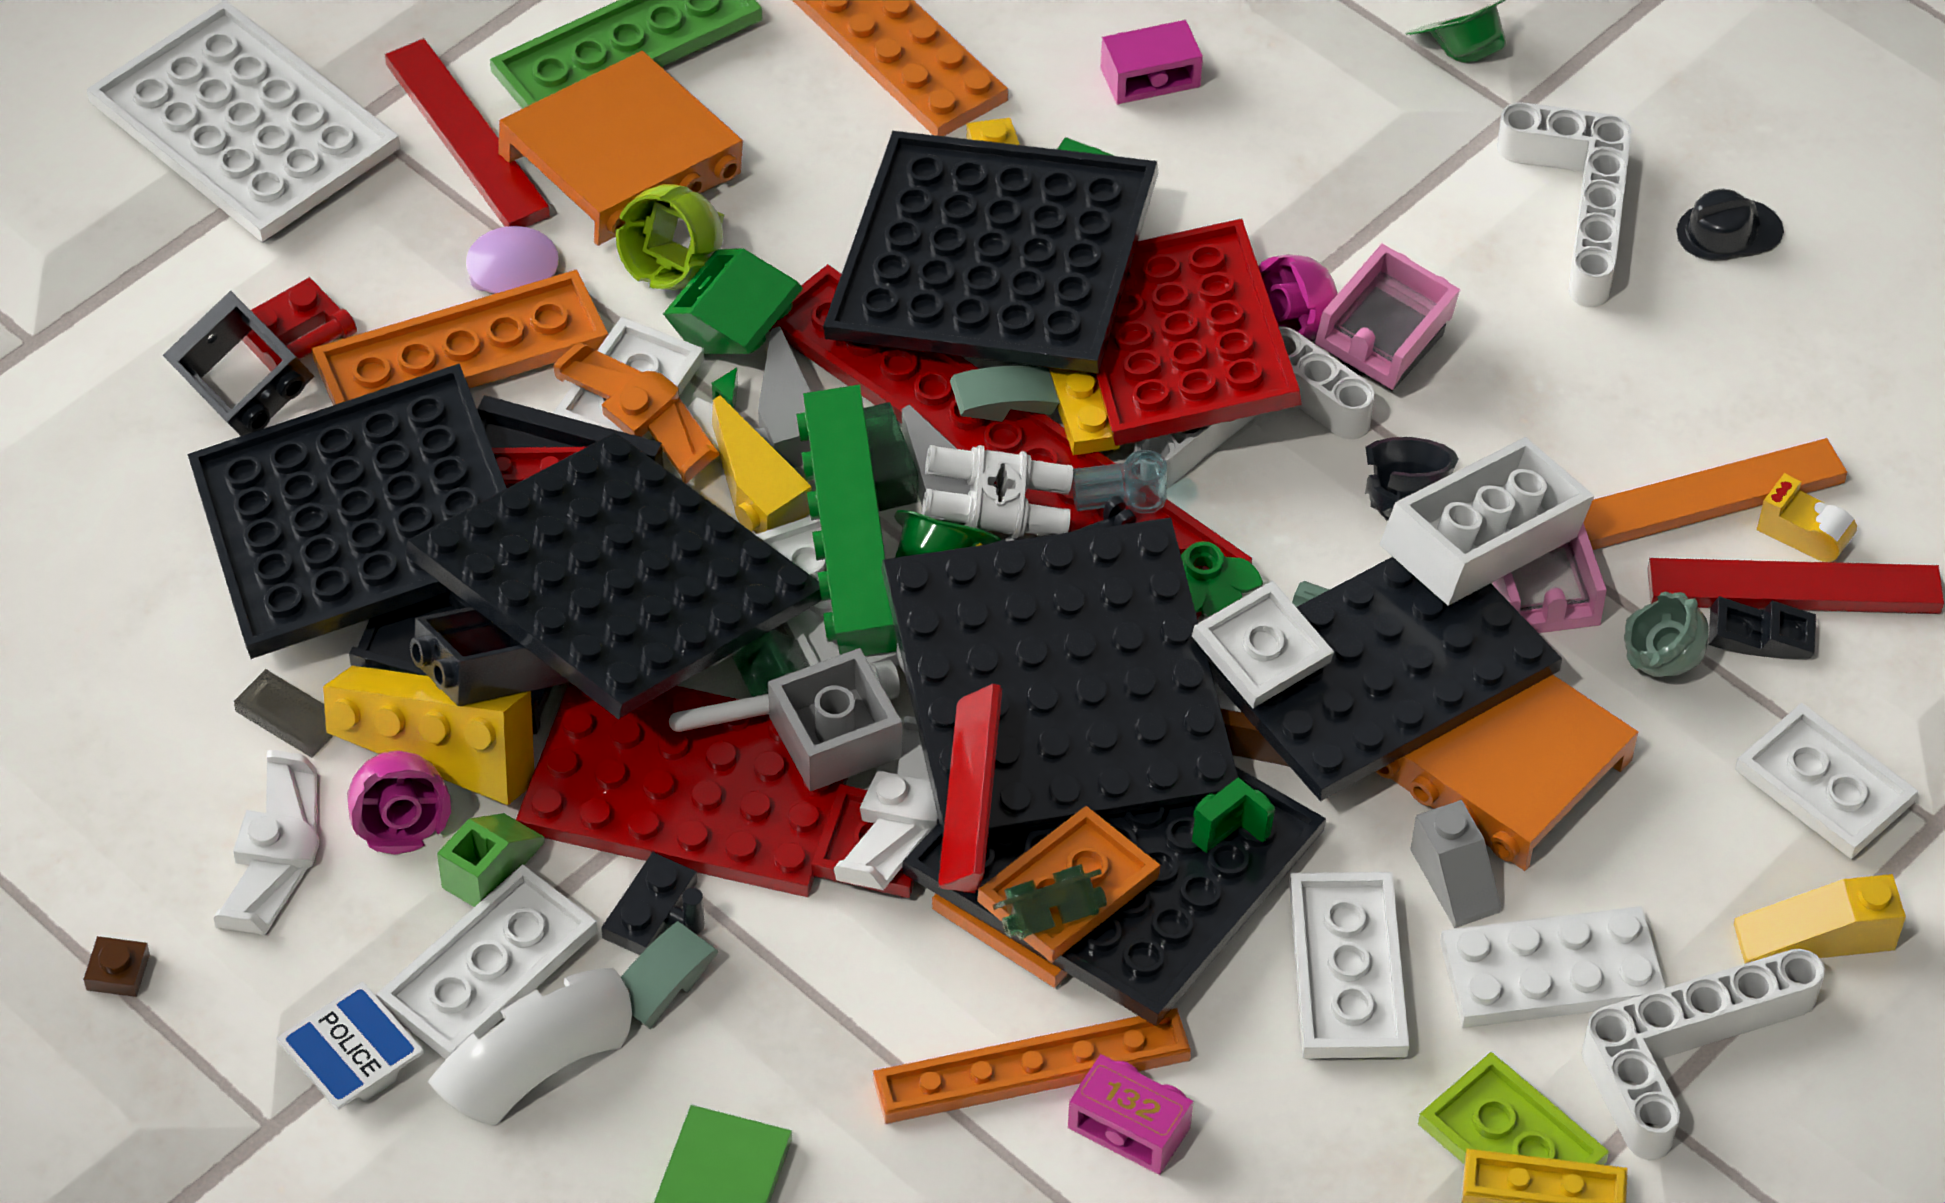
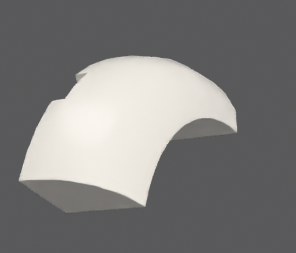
(534, 1042)

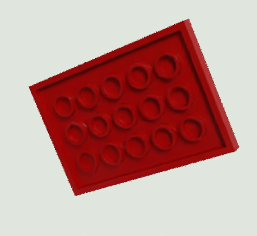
(1193, 338)
(702, 796)

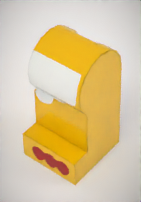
(1805, 521)

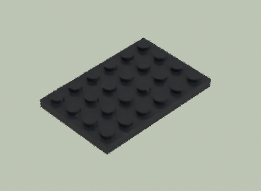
(1396, 676)

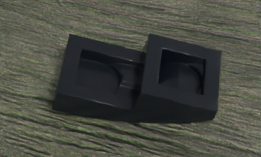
(1771, 632)

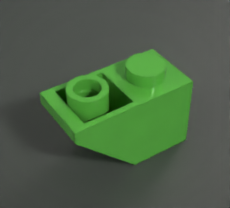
(485, 855)

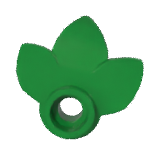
(1223, 581)

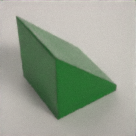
(726, 387)

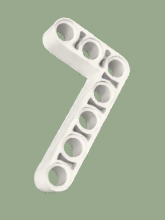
(1583, 143)
(1328, 395)
(1683, 1029)

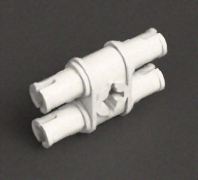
(1013, 477)

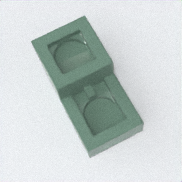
(995, 390)
(664, 969)

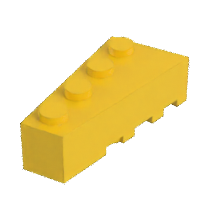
(470, 745)

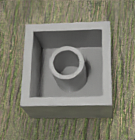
(835, 719)

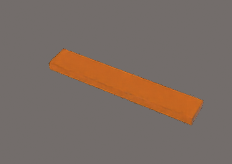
(1709, 493)
(1025, 1066)

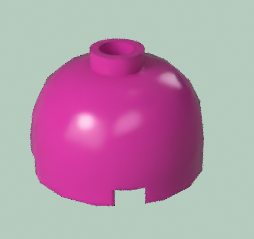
(1298, 291)
(397, 802)

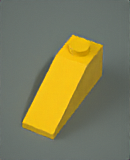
(760, 481)
(1828, 921)

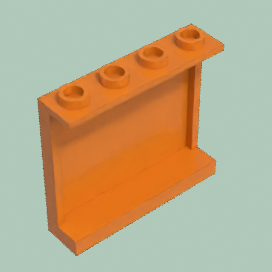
(620, 137)
(1519, 764)

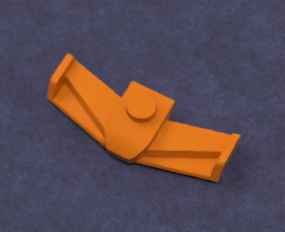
(641, 404)

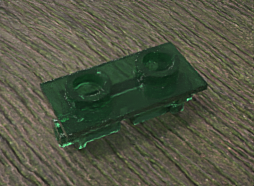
(1030, 906)

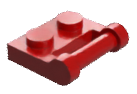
(296, 314)

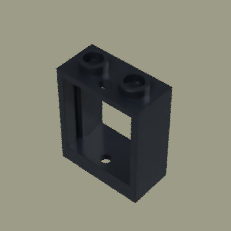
(228, 324)
(476, 658)

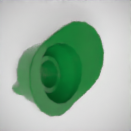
(1468, 36)
(928, 535)

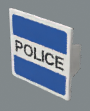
(351, 1047)

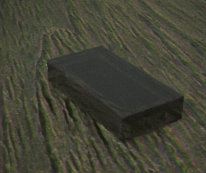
(284, 712)

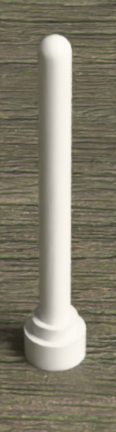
(759, 705)

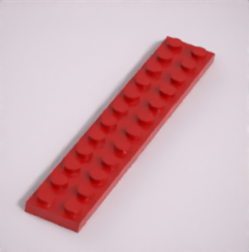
(924, 383)

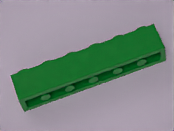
(849, 521)

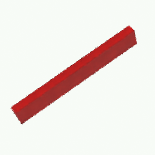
(466, 135)
(1801, 584)

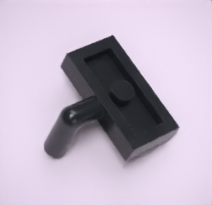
(654, 904)

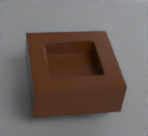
(116, 966)

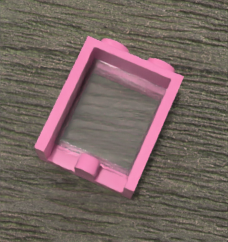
(1386, 315)
(1558, 588)

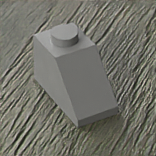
(1455, 863)

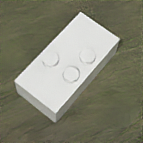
(1486, 520)

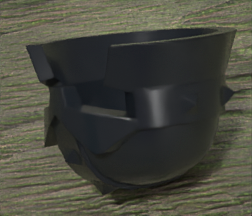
(1404, 468)

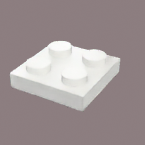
(1262, 644)

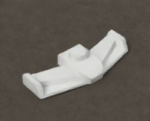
(901, 814)
(274, 845)

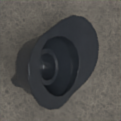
(1728, 226)

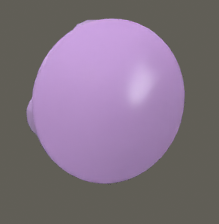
(510, 259)

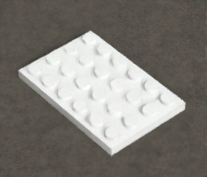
(243, 120)

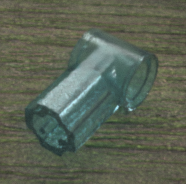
(1138, 481)

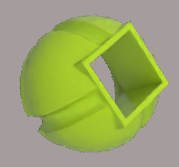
(648, 233)

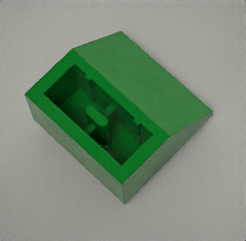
(732, 303)

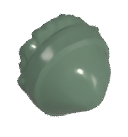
(1667, 636)

